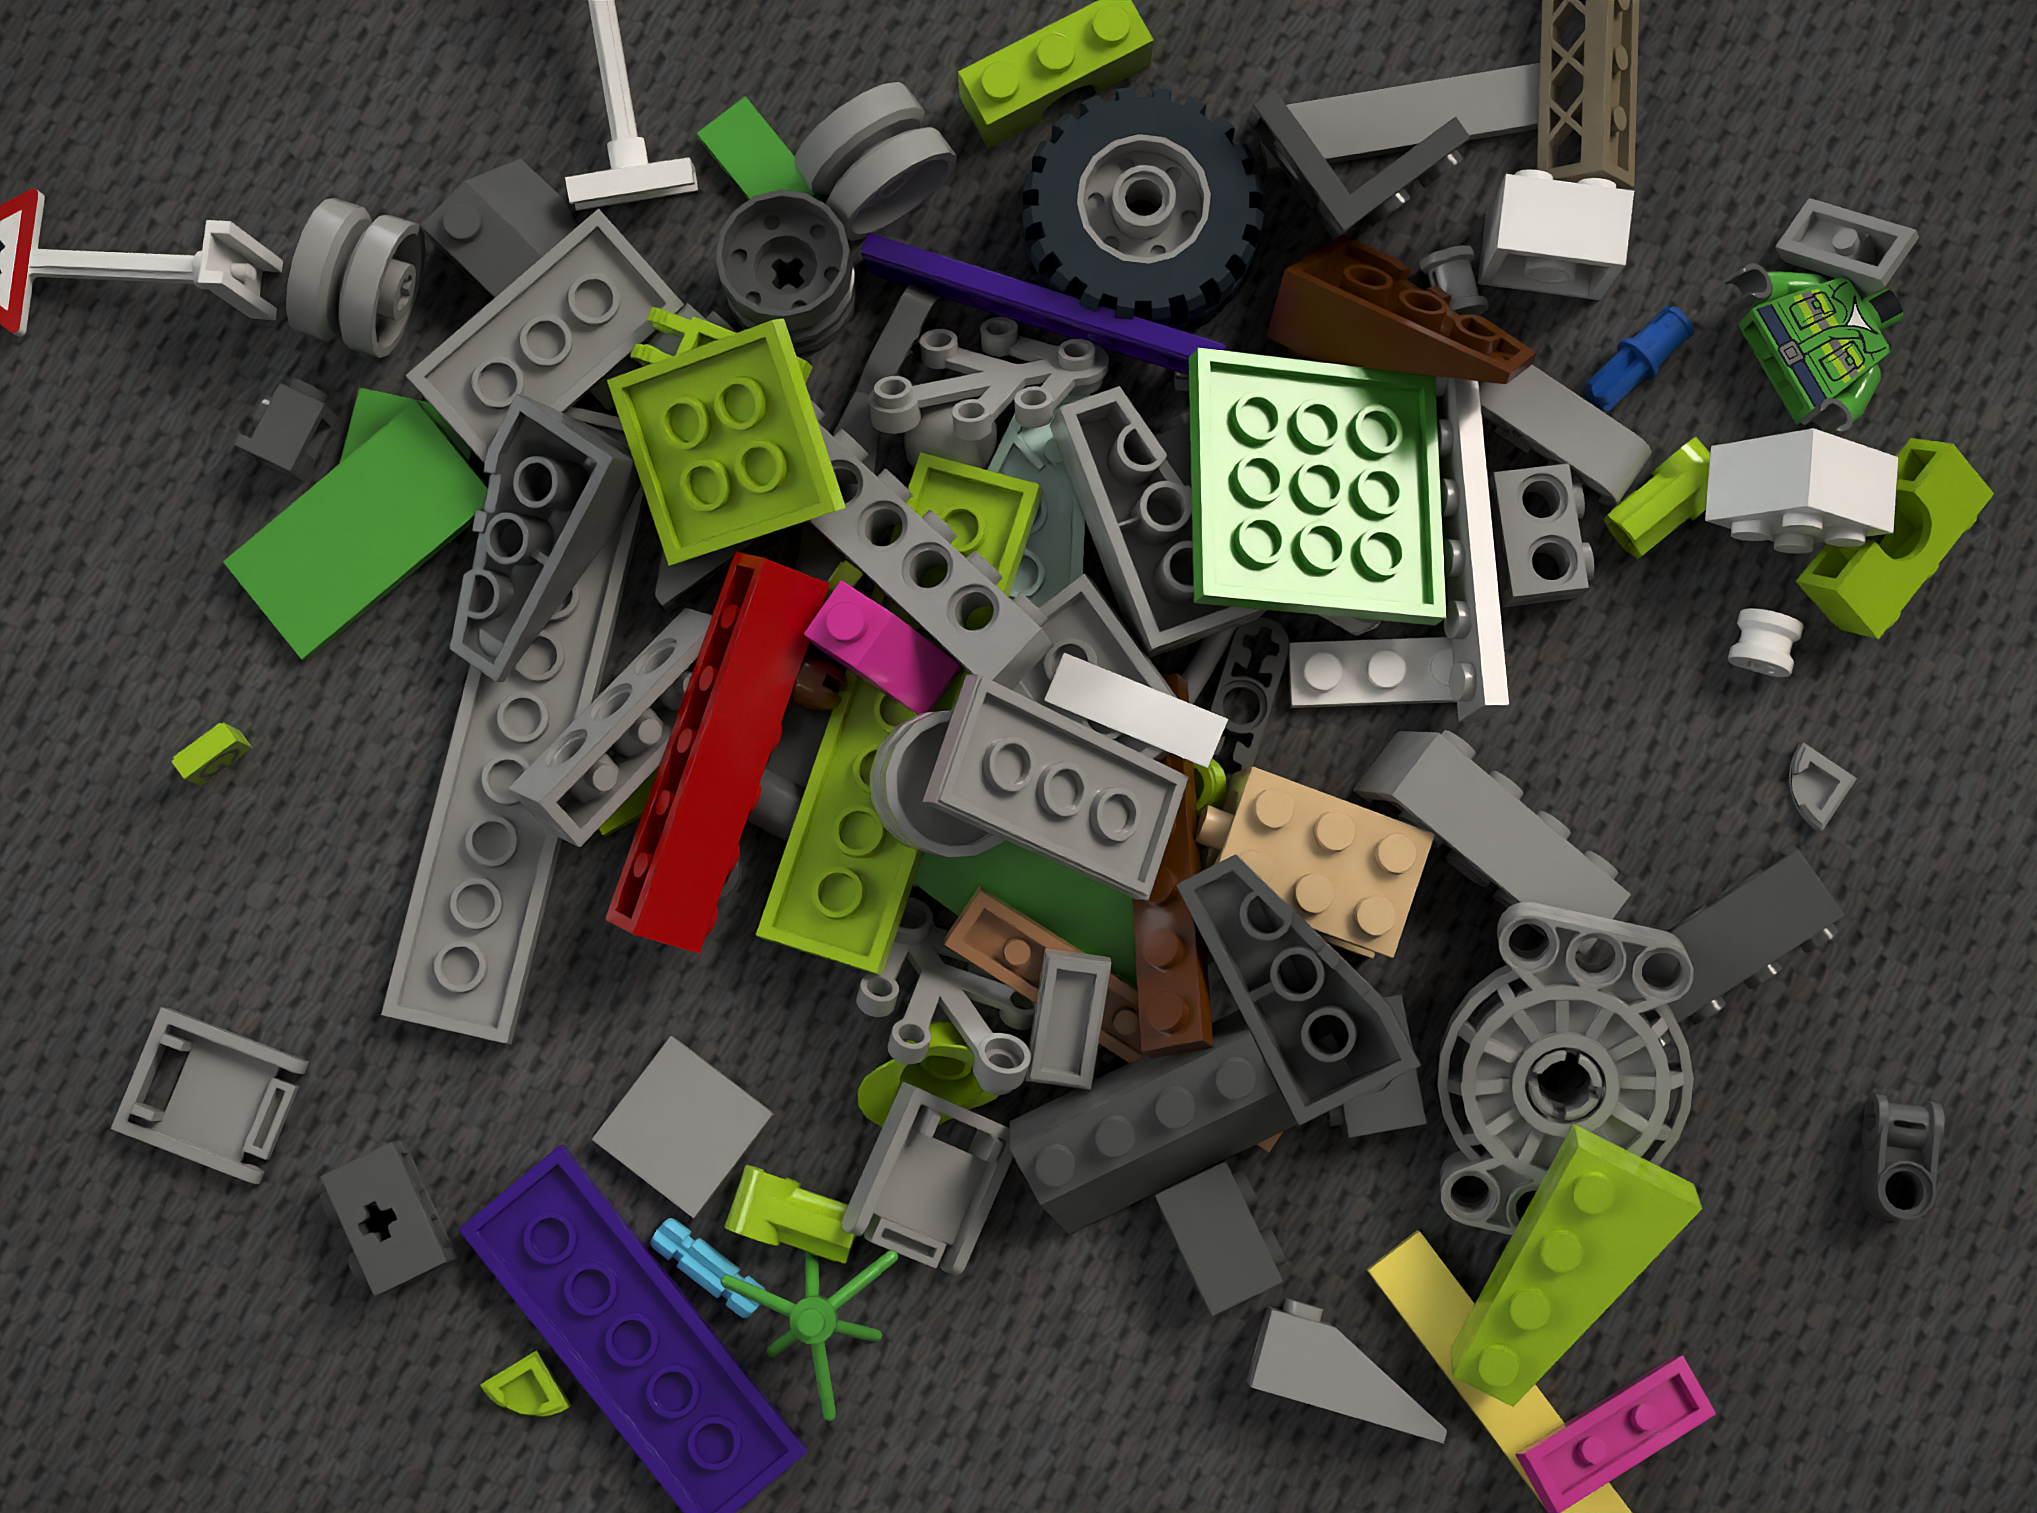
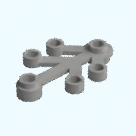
(1064, 370)
(999, 1057)

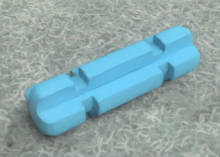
(702, 1264)

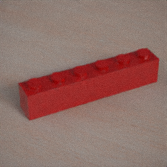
(717, 753)

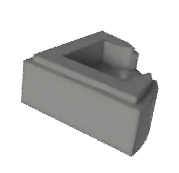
(1817, 786)

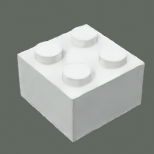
(1555, 235)
(1802, 490)

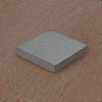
(683, 1126)

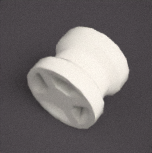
(1765, 642)

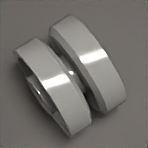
(875, 159)
(355, 277)
(900, 783)

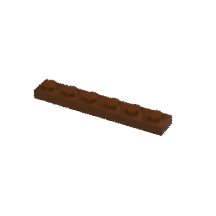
(1167, 940)

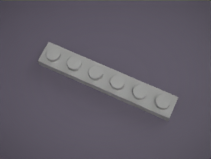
(1470, 572)

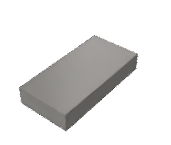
(1068, 1018)

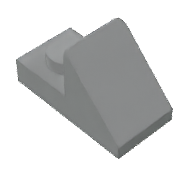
(1846, 245)

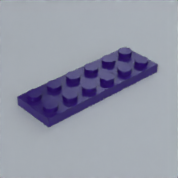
(632, 1338)

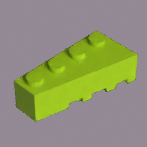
(1570, 1257)

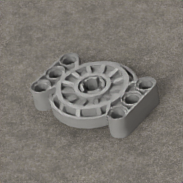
(1533, 1023)

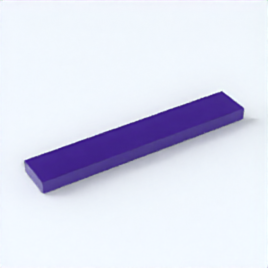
(1032, 304)

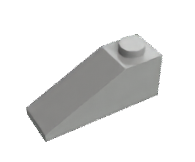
(1323, 1368)

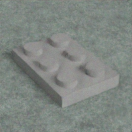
(1090, 629)

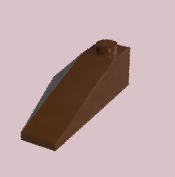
(1363, 312)

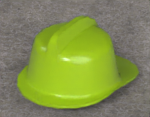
(943, 1072)

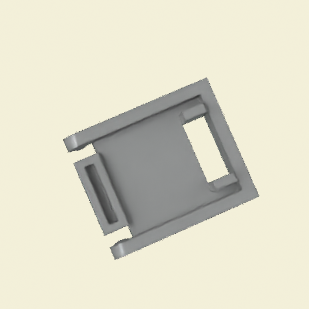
(222, 1101)
(925, 1190)

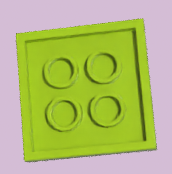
(726, 442)

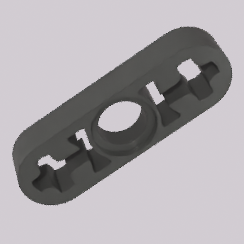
(1270, 666)

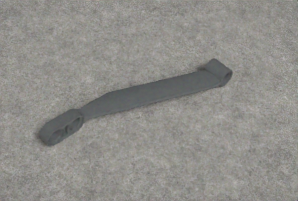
(804, 728)

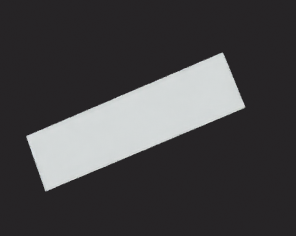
(1136, 710)

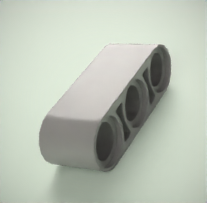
(1566, 429)

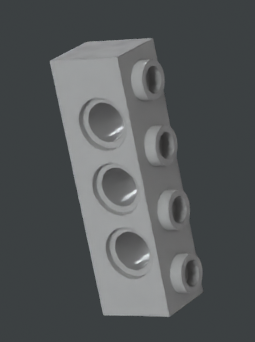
(615, 738)

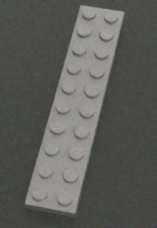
(484, 853)

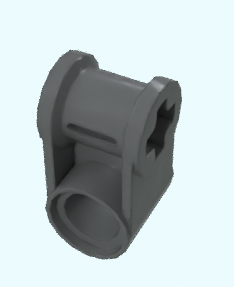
(1900, 1151)

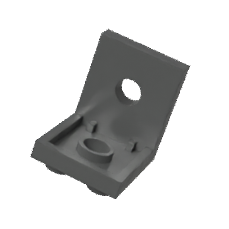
(1321, 187)

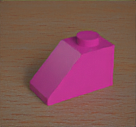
(882, 649)

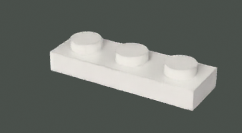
(1370, 672)

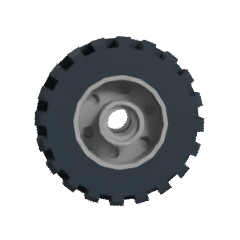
(1153, 162)

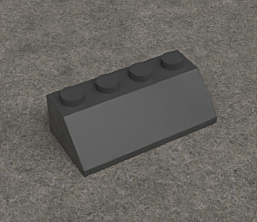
(1149, 1126)

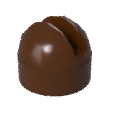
(816, 684)

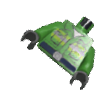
(1816, 341)

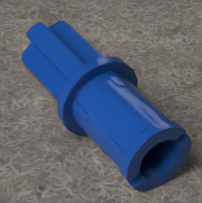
(1638, 358)

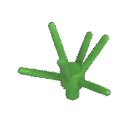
(816, 1317)

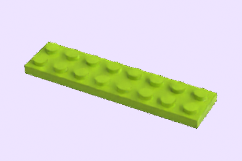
(841, 869)

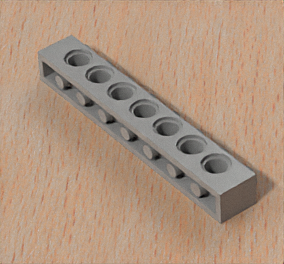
(1000, 650)

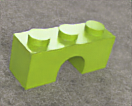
(1023, 79)
(1872, 583)

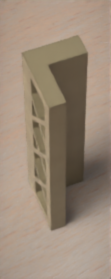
(1608, 91)

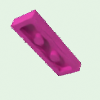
(1615, 1434)

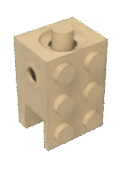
(1325, 857)

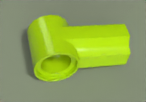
(1664, 502)
(781, 1211)

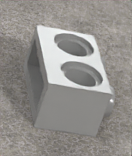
(1521, 535)

